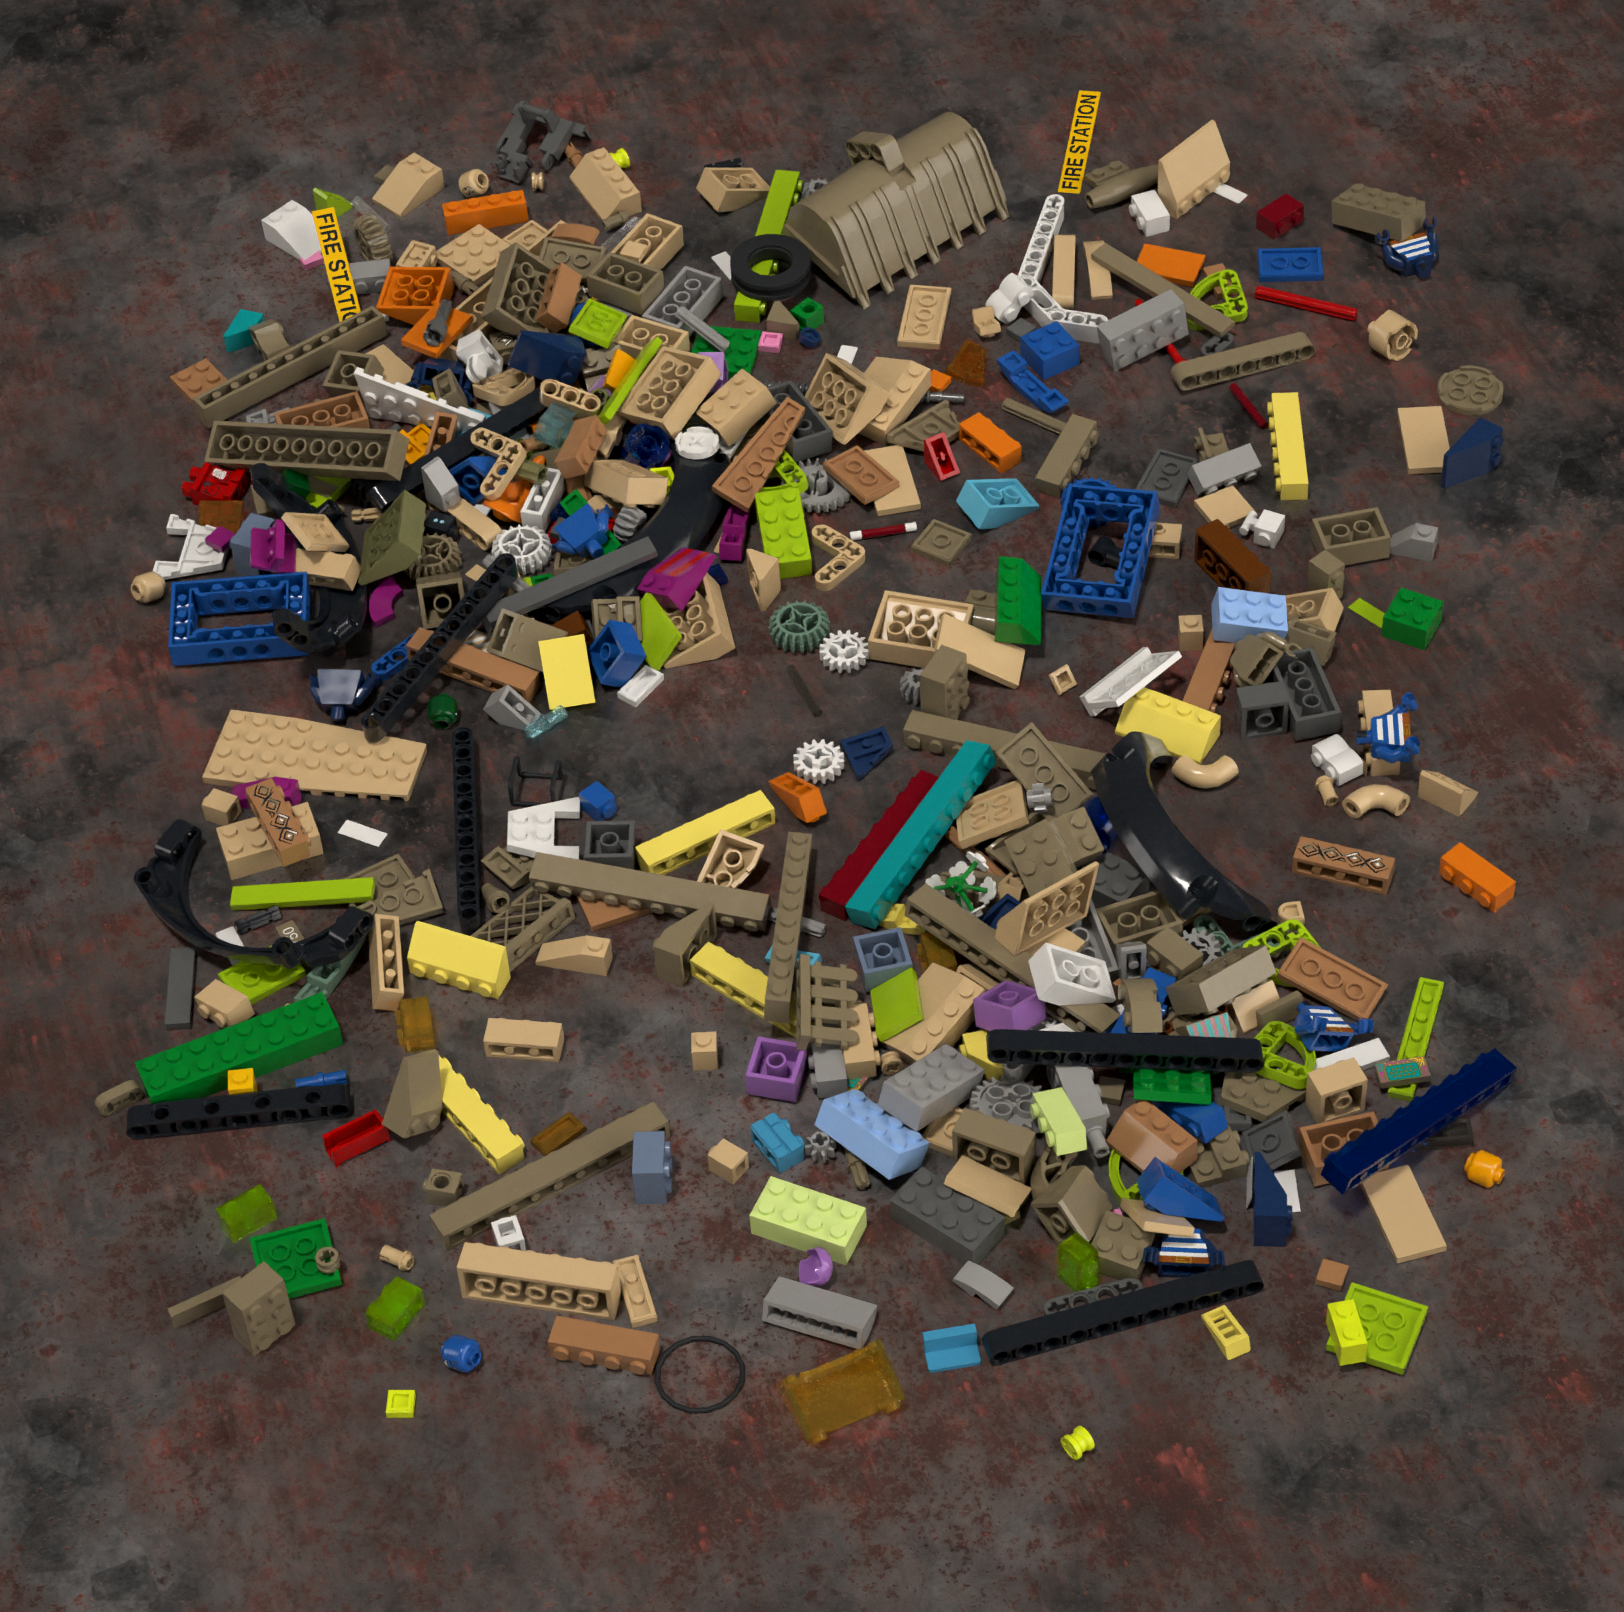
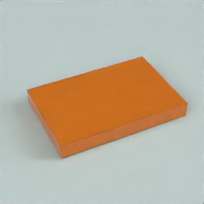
(1172, 264)
(456, 323)

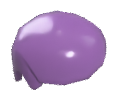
(816, 1268)

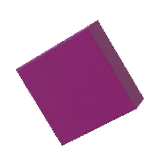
(219, 539)

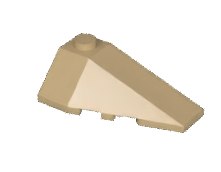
(730, 860)

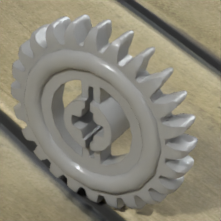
(818, 479)

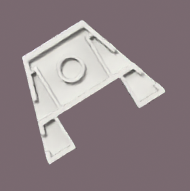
(195, 555)
(533, 828)

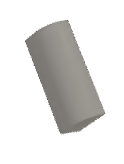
(819, 1312)

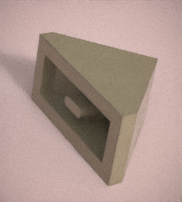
(783, 322)

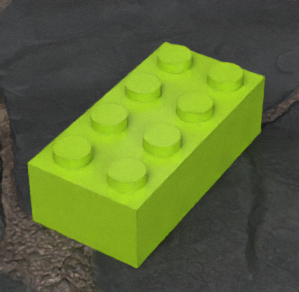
(784, 531)

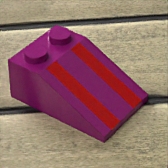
(677, 577)

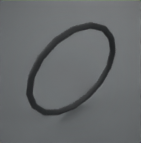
(702, 1409)

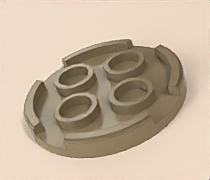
(1470, 390)

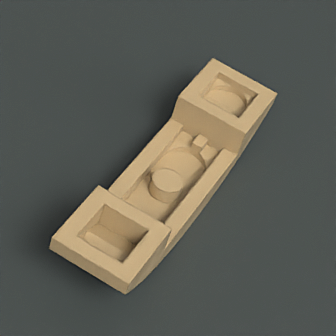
(1099, 276)

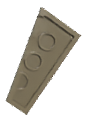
(410, 902)

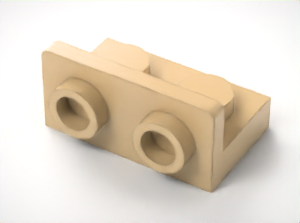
(418, 255)

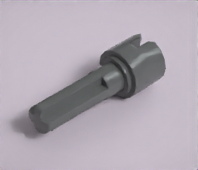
(437, 328)

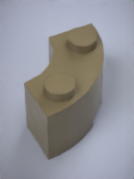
(269, 338)
(1140, 1005)
(1048, 1170)

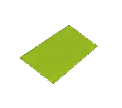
(1368, 612)

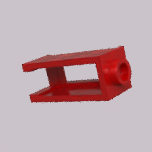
(355, 1137)

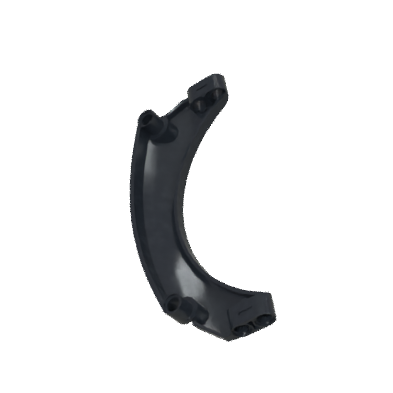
(677, 524)

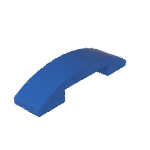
(1029, 385)

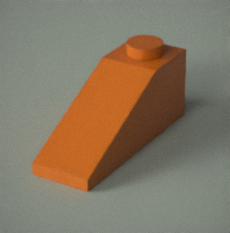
(799, 796)

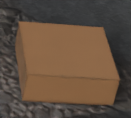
(1332, 1274)

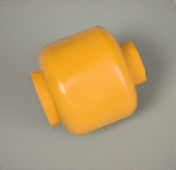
(1484, 1168)

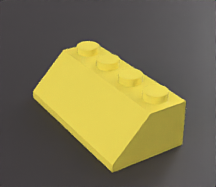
(1178, 724)
(458, 960)

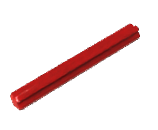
(1306, 303)

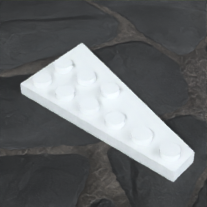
(407, 404)

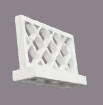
(1127, 679)

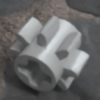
(1039, 798)
(820, 1147)

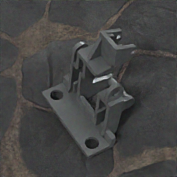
(512, 142)

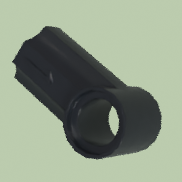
(1105, 552)

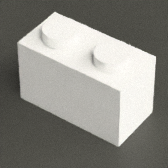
(1149, 213)

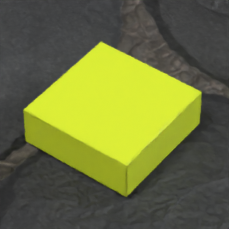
(400, 1403)

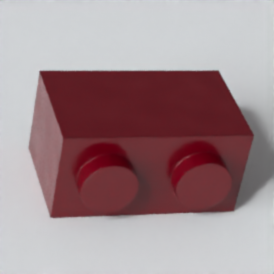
(1280, 216)

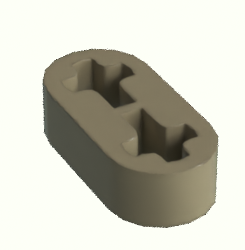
(119, 1098)

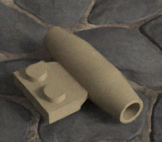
(1118, 183)
(984, 610)

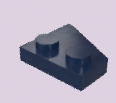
(866, 750)

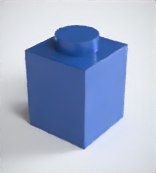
(597, 802)

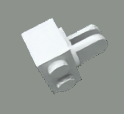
(479, 356)

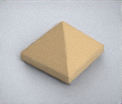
(1062, 679)

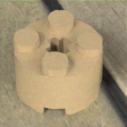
(1392, 335)

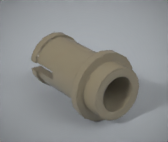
(615, 221)

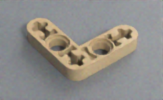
(504, 455)
(842, 557)

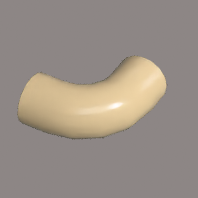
(1205, 775)
(1375, 797)

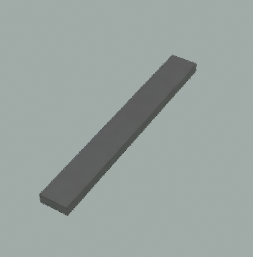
(575, 579)

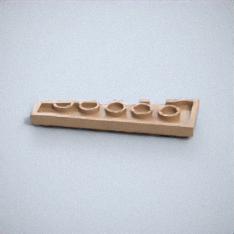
(757, 459)

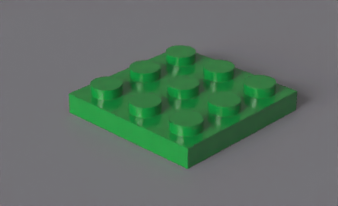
(741, 351)
(1172, 1085)
(293, 1254)

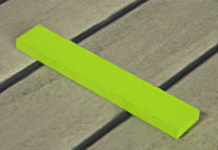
(629, 380)
(302, 893)
(1418, 1030)

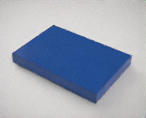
(1290, 264)

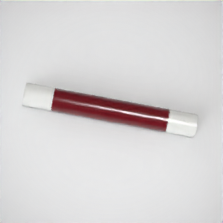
(883, 531)

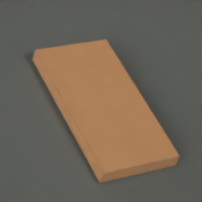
(1332, 980)

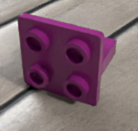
(272, 549)

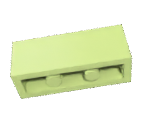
(1058, 1121)

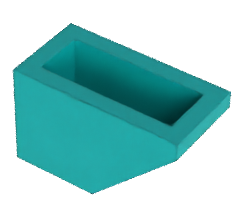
(238, 333)

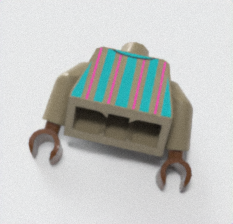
(1217, 1025)

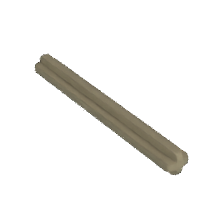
(1034, 416)

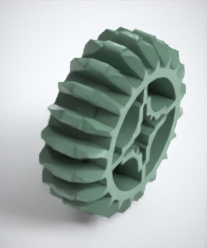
(799, 626)

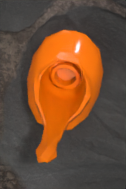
(509, 504)

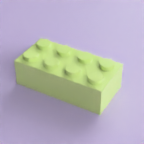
(808, 1219)

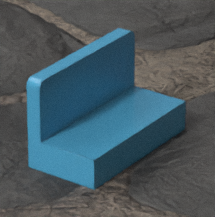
(951, 1348)

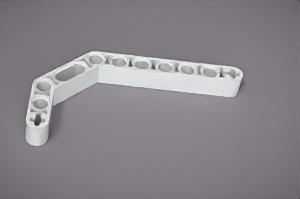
(1080, 325)

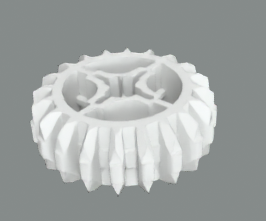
(533, 543)

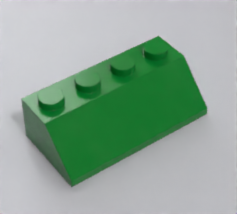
(1017, 602)

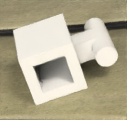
(1266, 529)

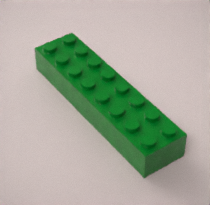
(258, 1043)

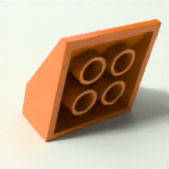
(414, 291)

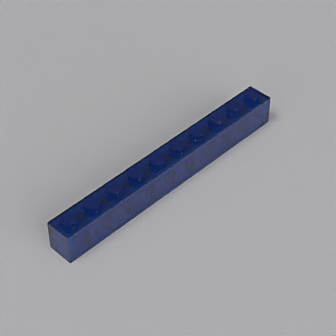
(1417, 1121)

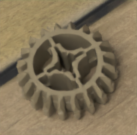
(372, 238)
(438, 557)

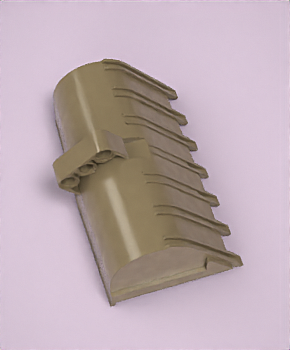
(898, 204)

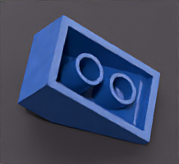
(1175, 1194)

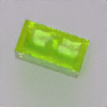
(246, 1213)
(1077, 1263)
(394, 1308)

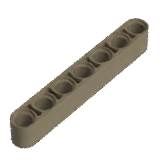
(1242, 361)

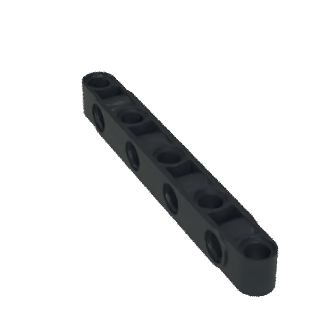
(238, 1111)

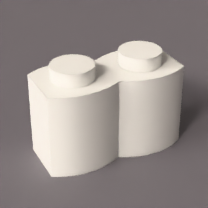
(1010, 298)
(1337, 759)

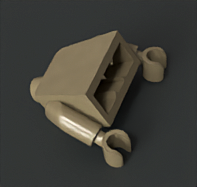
(1257, 656)

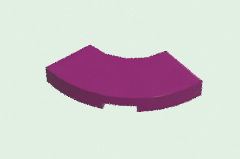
(382, 602)

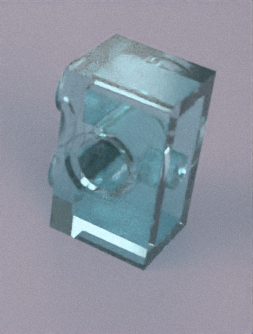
(554, 425)

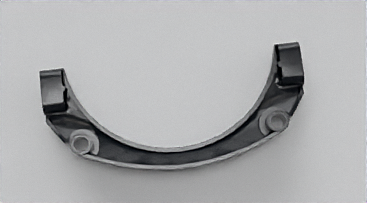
(340, 610)
(1157, 843)
(166, 890)

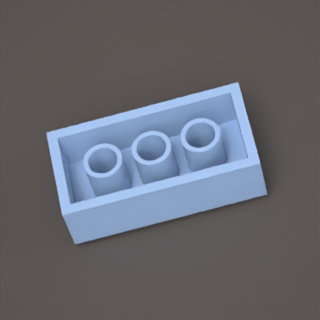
(872, 1133)

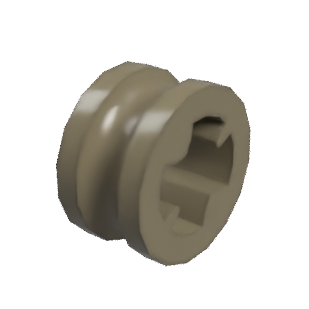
(328, 1267)

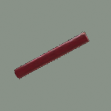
(1246, 403)

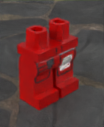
(215, 484)

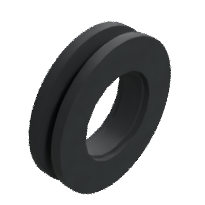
(770, 248)

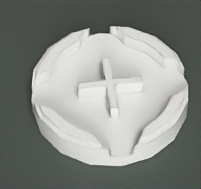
(697, 443)

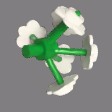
(963, 880)

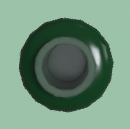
(442, 711)

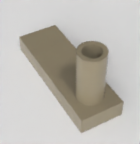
(199, 1305)

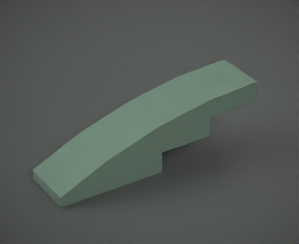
(327, 977)

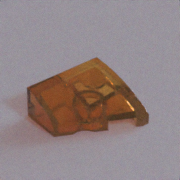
(968, 364)
(221, 513)

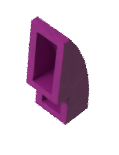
(734, 534)

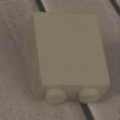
(438, 597)
(1072, 1205)

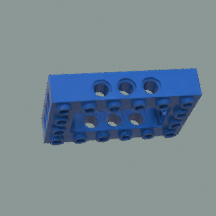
(1109, 504)
(232, 595)

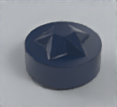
(809, 337)

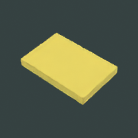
(566, 671)

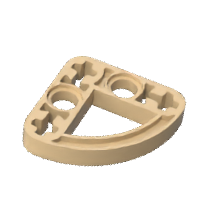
(497, 387)

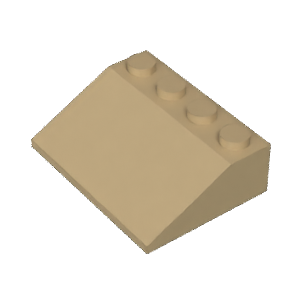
(1192, 170)
(907, 385)
(670, 390)
(845, 397)
(909, 626)
(702, 627)
(1047, 911)
(946, 1014)

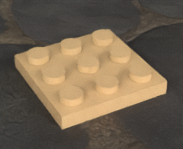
(473, 254)
(992, 814)

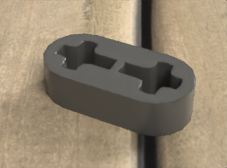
(1218, 344)

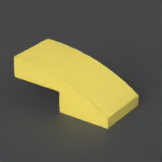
(896, 918)

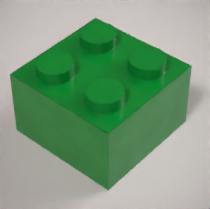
(1412, 618)

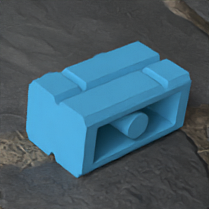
(777, 1142)

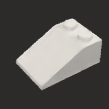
(292, 230)
(1070, 977)

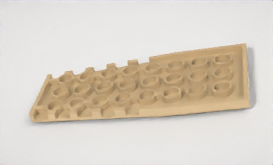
(314, 754)

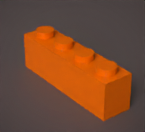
(487, 211)

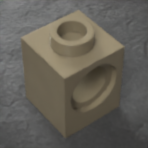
(443, 1187)

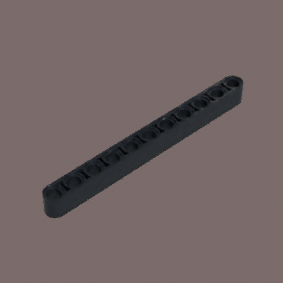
(505, 422)
(439, 648)
(466, 831)
(1124, 1050)
(1122, 1312)

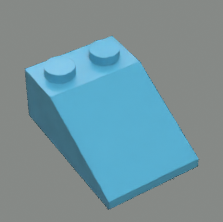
(995, 501)

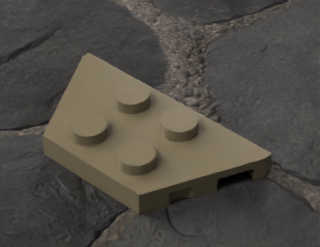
(929, 423)

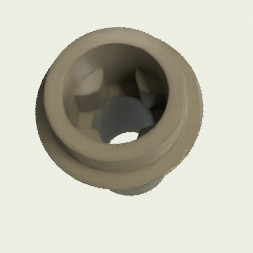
(495, 898)

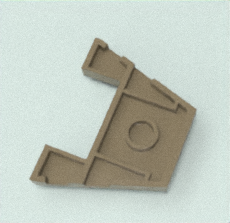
(1257, 1095)

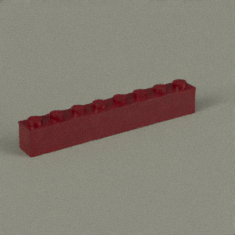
(869, 850)

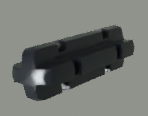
(736, 163)
(257, 919)

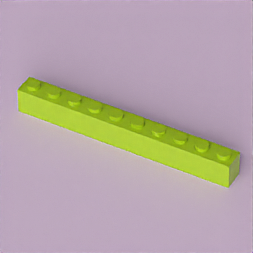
(781, 197)

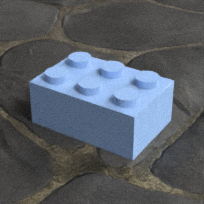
(1247, 612)

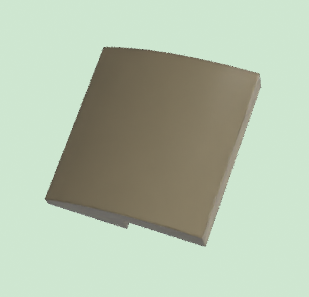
(618, 609)
(509, 866)

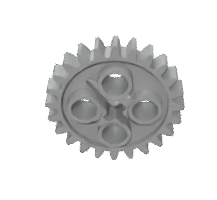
(1007, 1101)

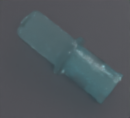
(546, 722)

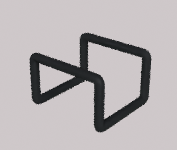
(557, 774)

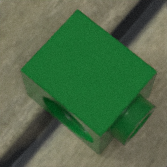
(808, 314)

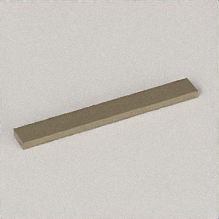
(1155, 285)

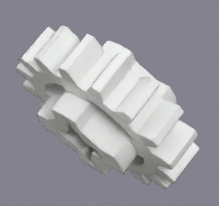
(844, 651)
(818, 761)

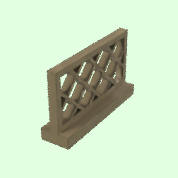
(532, 936)

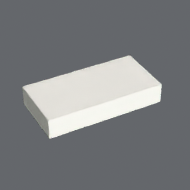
(640, 686)

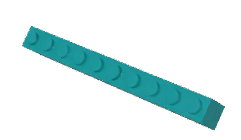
(920, 834)

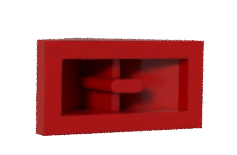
(939, 457)

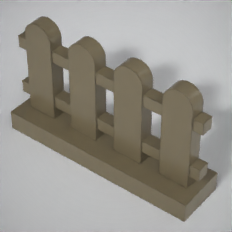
(821, 1014)

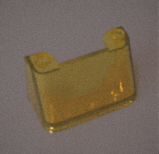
(842, 1392)

